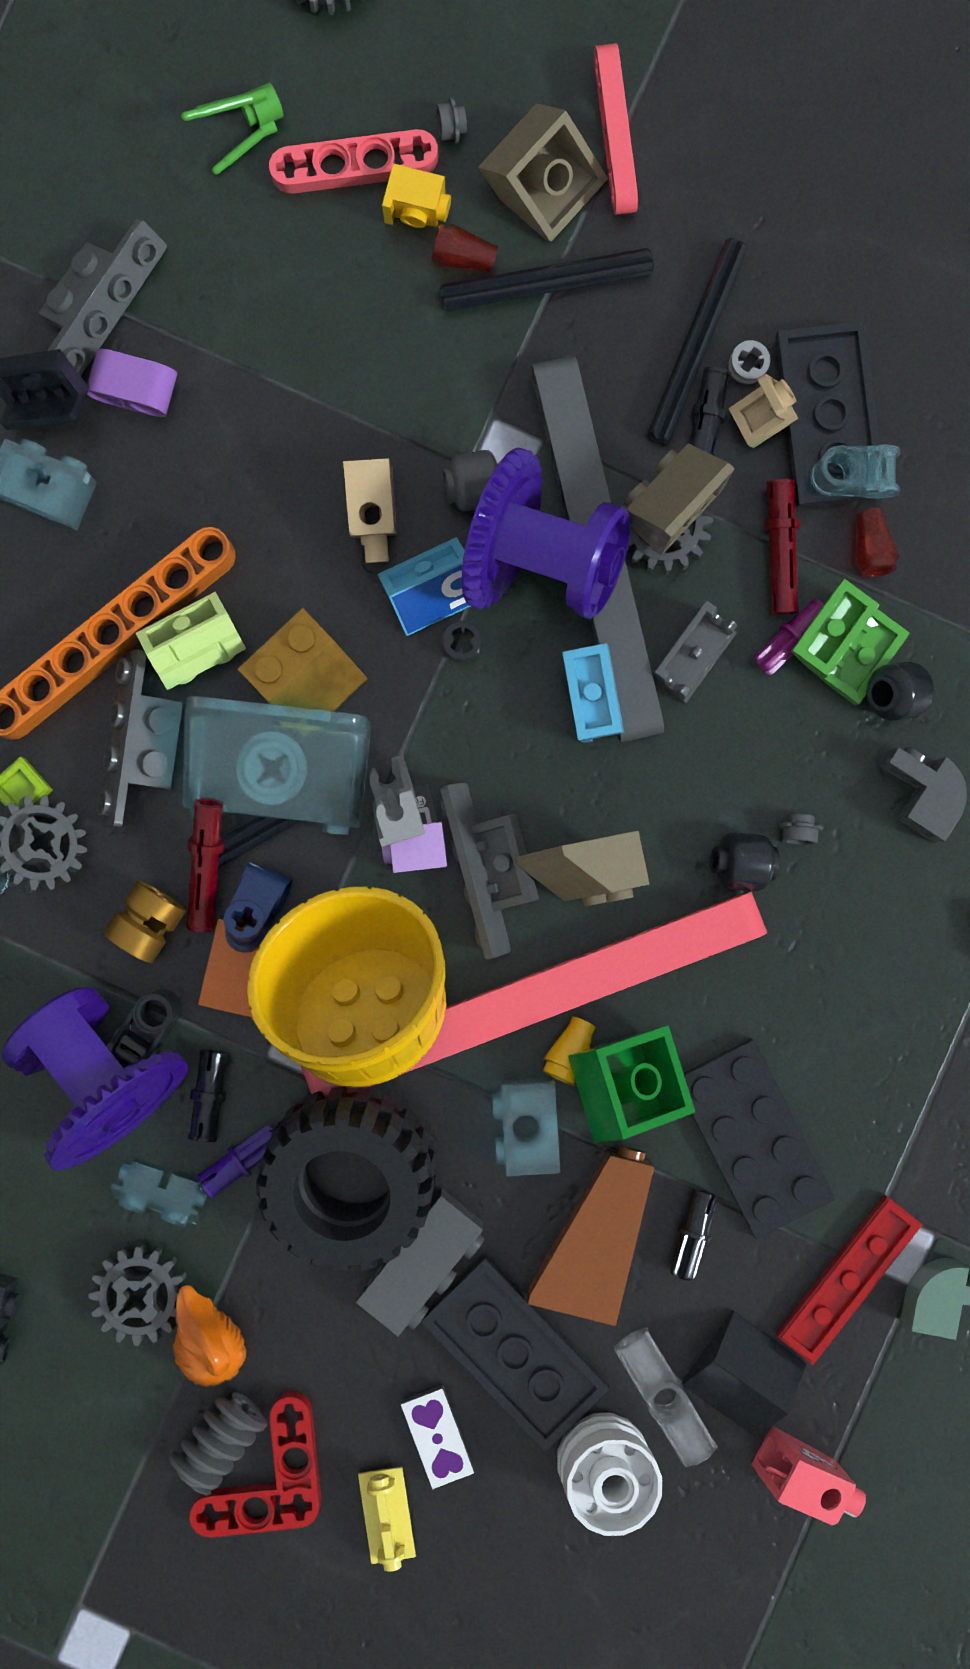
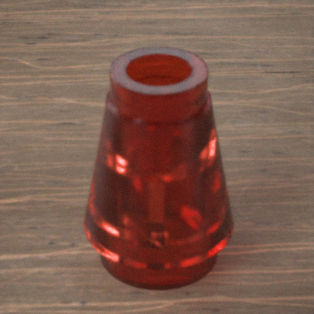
(462, 250)
(875, 547)

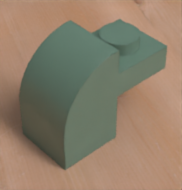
(936, 1298)

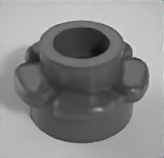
(450, 120)
(800, 830)

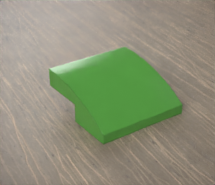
(849, 641)

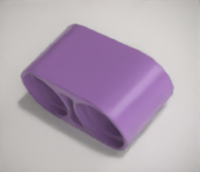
(131, 382)

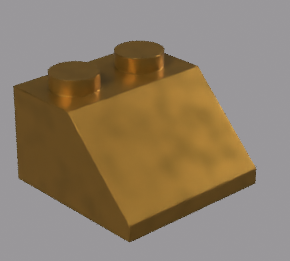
(303, 667)

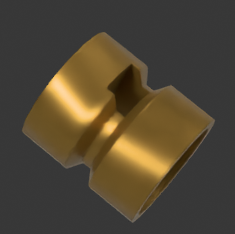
(144, 921)

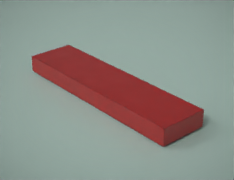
(848, 1279)

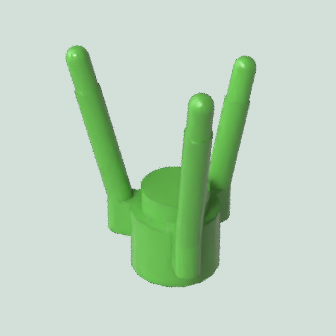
(258, 106)

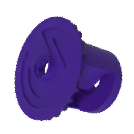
(514, 534)
(105, 1095)

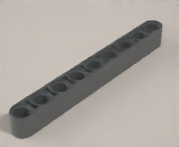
(581, 491)

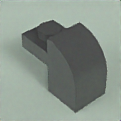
(938, 792)

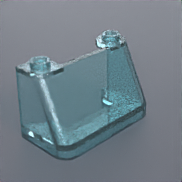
(276, 761)

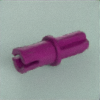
(779, 648)

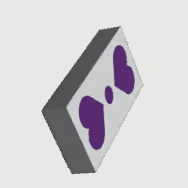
(437, 1436)

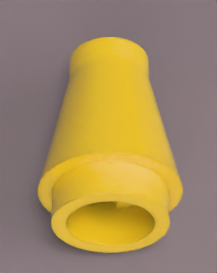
(573, 1039)

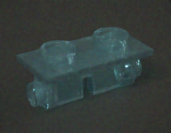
(142, 1192)

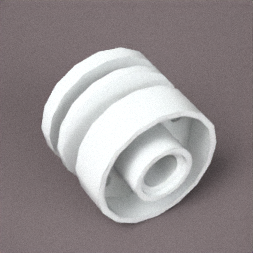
(609, 1474)

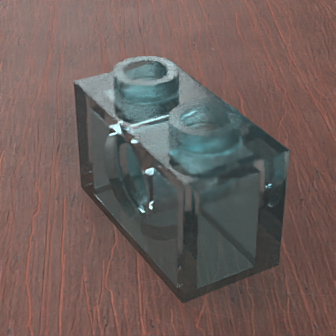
(540, 1151)

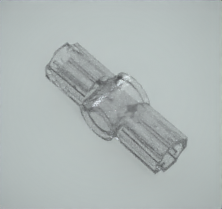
(679, 1418)

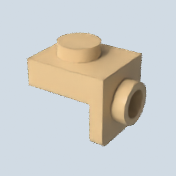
(764, 410)

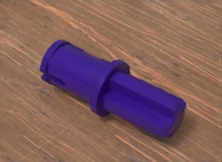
(235, 1163)

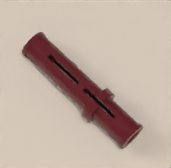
(782, 541)
(205, 851)

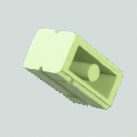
(191, 641)

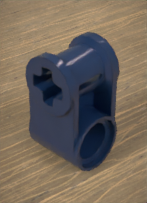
(258, 901)

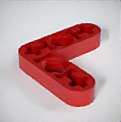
(287, 1484)

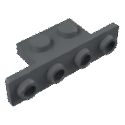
(99, 291)
(141, 741)
(488, 866)

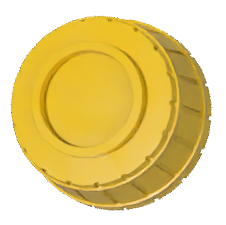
(350, 986)

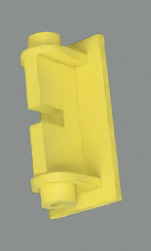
(387, 1517)

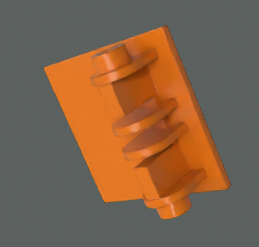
(227, 976)

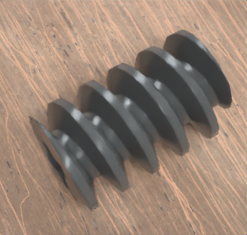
(219, 1443)

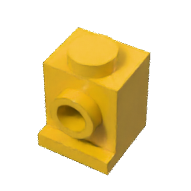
(415, 197)

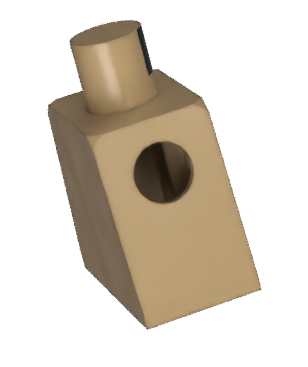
(371, 485)

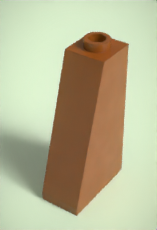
(595, 1247)

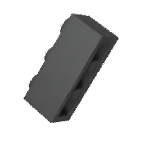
(403, 1285)

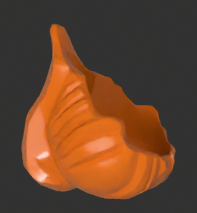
(206, 1340)

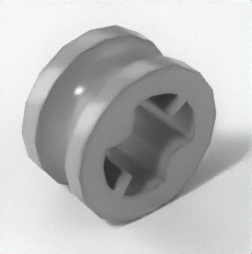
(743, 351)

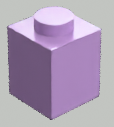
(418, 852)

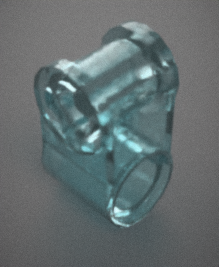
(867, 471)

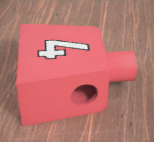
(806, 1478)

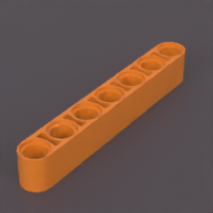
(118, 611)

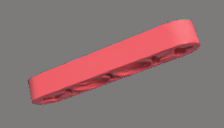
(615, 129)
(352, 152)

